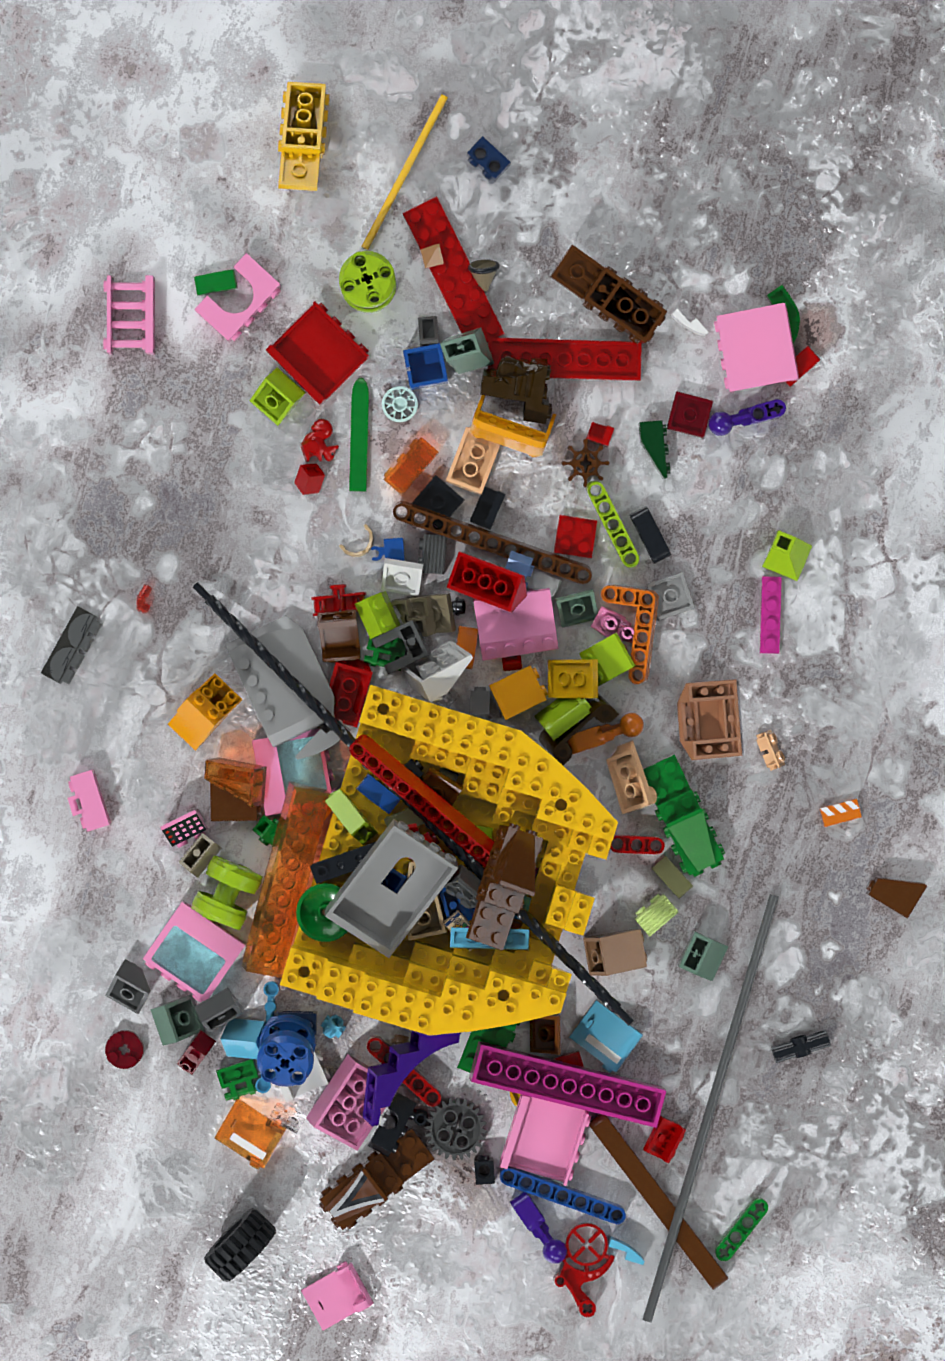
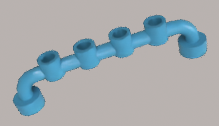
(271, 990)

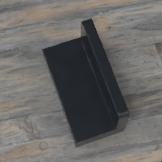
(487, 508)

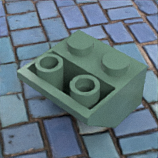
(467, 351)
(702, 956)

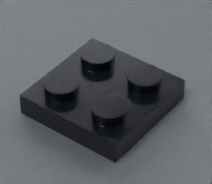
(439, 498)

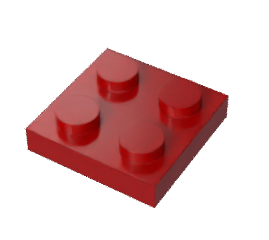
(575, 536)

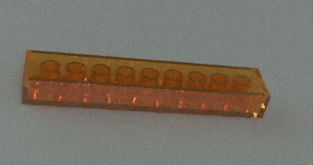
(285, 879)

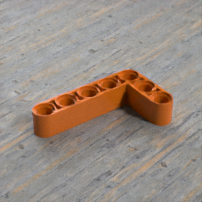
(640, 625)

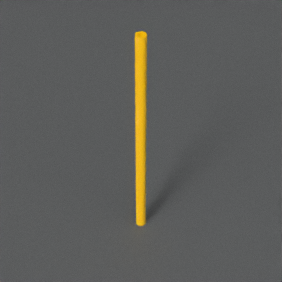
(404, 172)

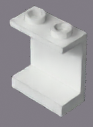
(317, 1077)

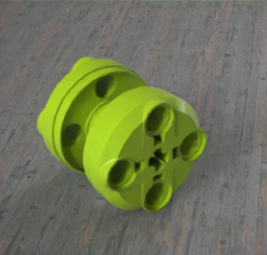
(379, 287)
(221, 905)

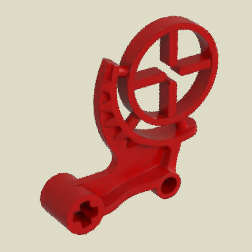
(574, 1278)

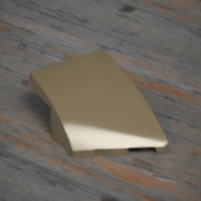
(431, 612)

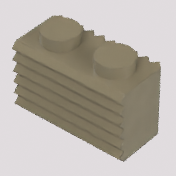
(199, 855)

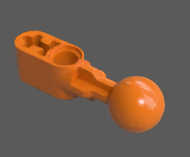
(629, 725)

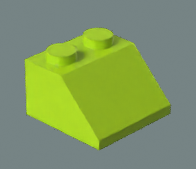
(277, 396)
(377, 614)
(611, 657)

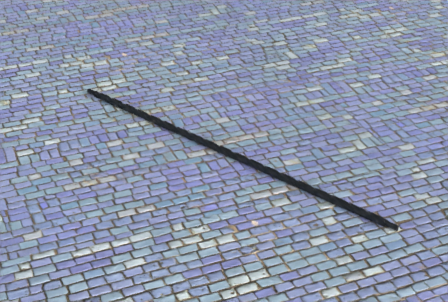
(294, 684)

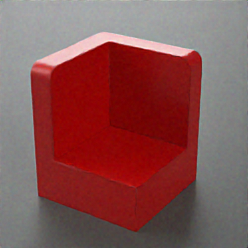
(600, 434)
(309, 478)

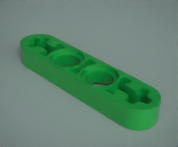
(744, 1231)

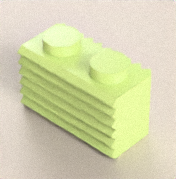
(656, 914)

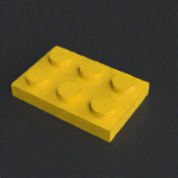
(573, 678)

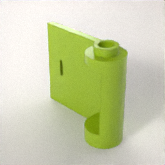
(562, 715)

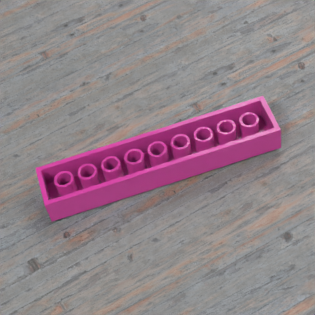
(567, 1084)

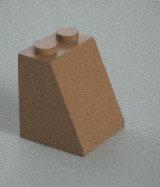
(615, 952)

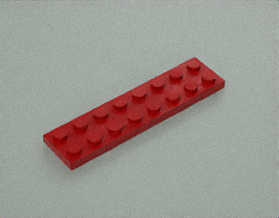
(453, 278)
(574, 357)

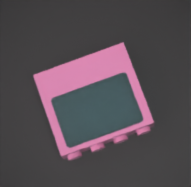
(284, 767)
(193, 952)

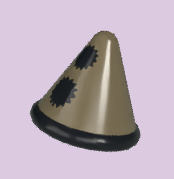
(484, 272)

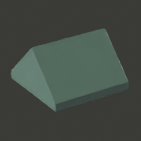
(576, 608)

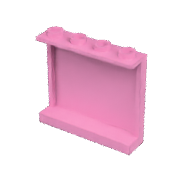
(756, 347)
(545, 1138)

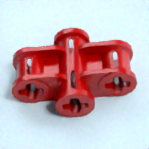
(333, 604)

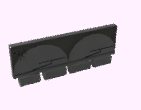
(69, 644)

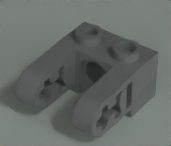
(413, 641)

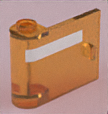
(252, 1135)

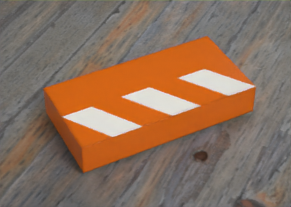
(840, 812)

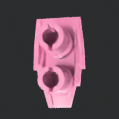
(609, 622)

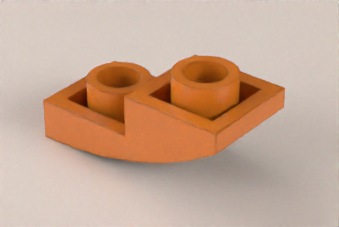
(467, 640)

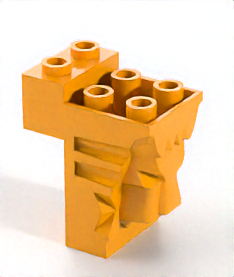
(204, 711)

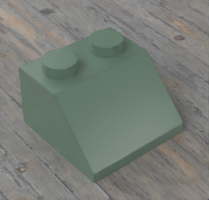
(177, 1020)

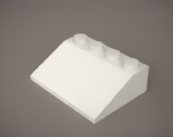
(438, 672)

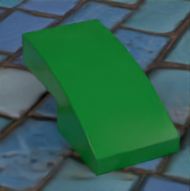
(215, 282)

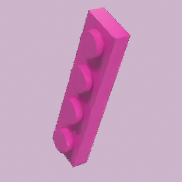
(770, 615)

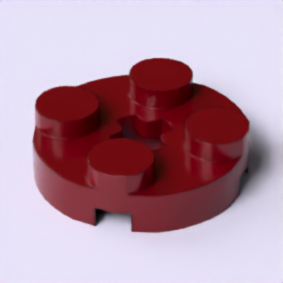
(133, 1043)

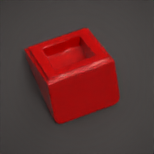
(512, 663)

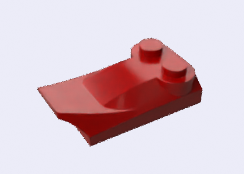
(350, 687)

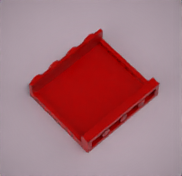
(318, 353)

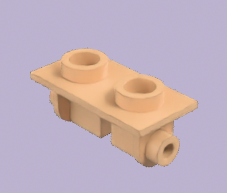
(775, 756)

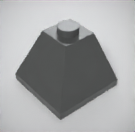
(129, 987)

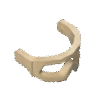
(361, 553)

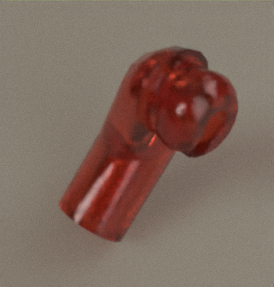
(141, 599)

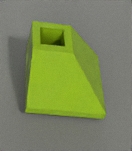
(787, 555)

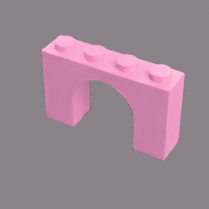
(231, 324)

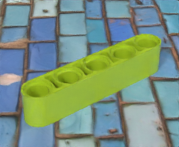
(610, 514)

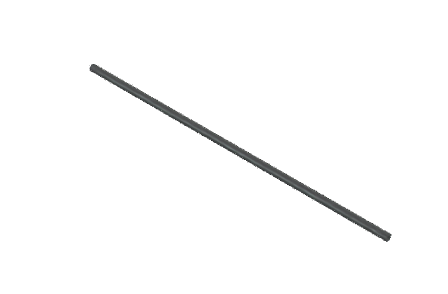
(710, 1108)

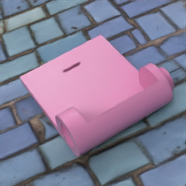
(337, 1295)

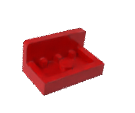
(664, 1139)

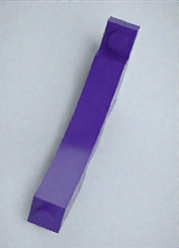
(386, 1078)

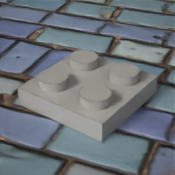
(673, 595)

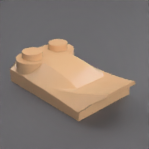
(472, 463)
(630, 779)

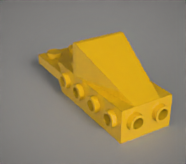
(302, 135)

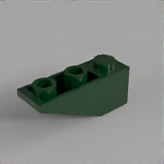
(652, 440)

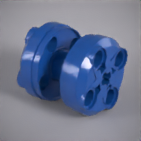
(286, 1050)

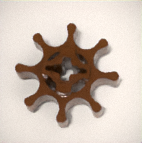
(593, 462)

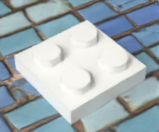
(401, 577)

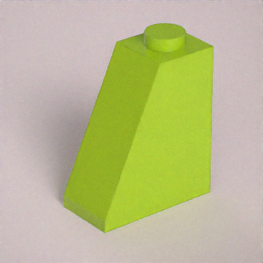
(350, 816)

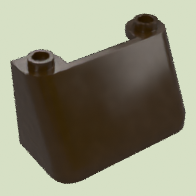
(559, 749)

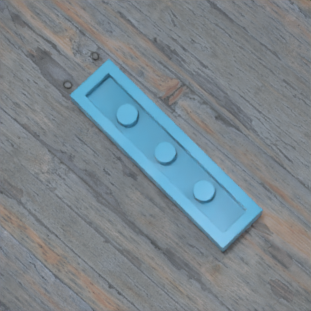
(517, 940)

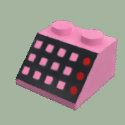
(184, 828)

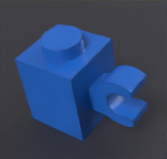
(392, 549)

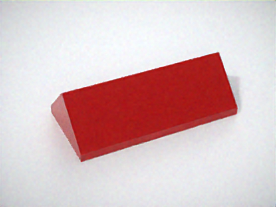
(487, 582)

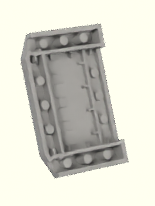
(276, 704)

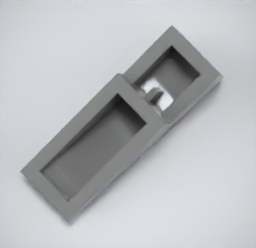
(319, 743)

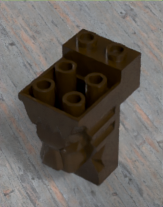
(521, 381)

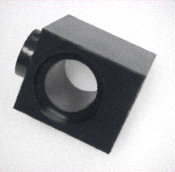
(480, 1178)

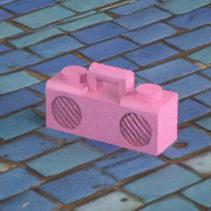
(93, 806)

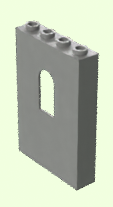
(377, 912)

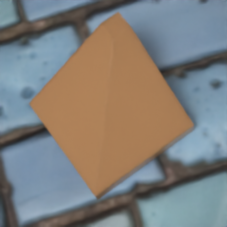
(432, 256)

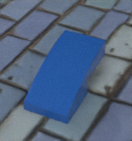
(378, 793)

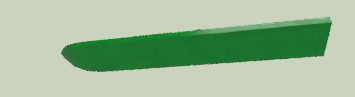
(359, 436)

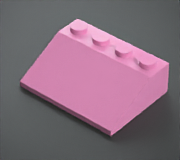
(518, 632)
(342, 1104)

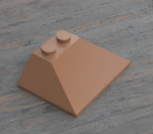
(710, 720)

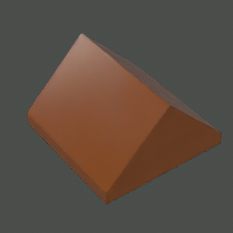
(545, 1035)

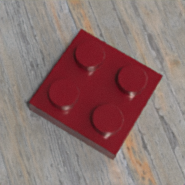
(689, 414)

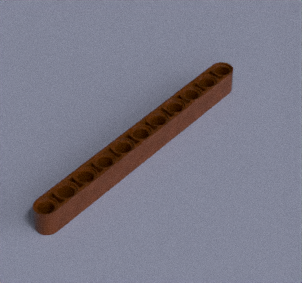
(485, 535)
(657, 1199)

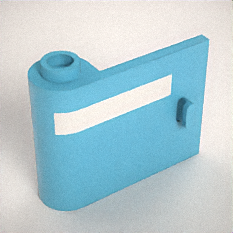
(607, 1038)

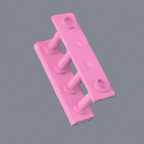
(146, 324)

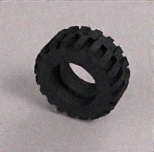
(240, 1245)

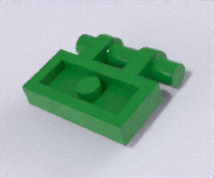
(394, 648)
(236, 1074)

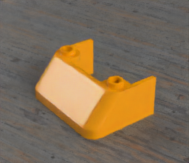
(509, 433)

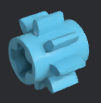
(333, 1026)

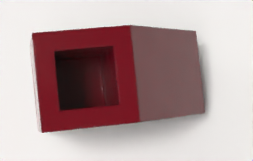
(196, 1052)

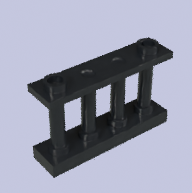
(339, 864)

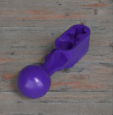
(722, 423)
(553, 1249)

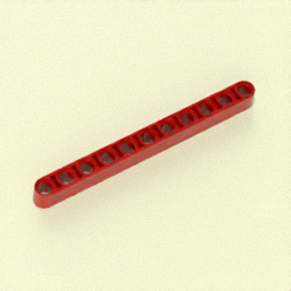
(422, 798)

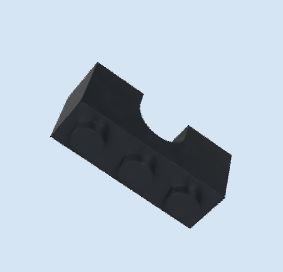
(401, 1111)

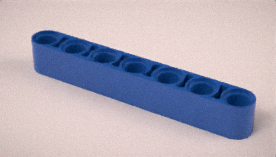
(569, 1201)

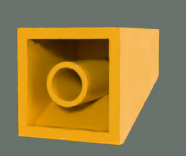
(518, 692)

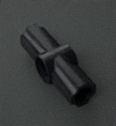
(801, 1046)

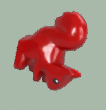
(314, 443)

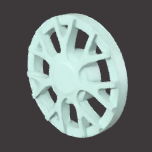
(399, 404)

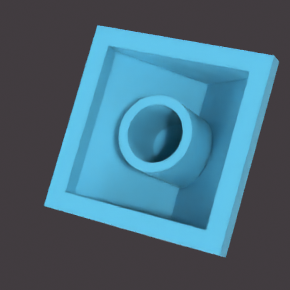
(242, 1038)

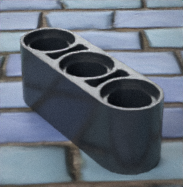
(650, 534)

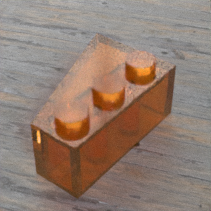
(410, 466)
(238, 778)

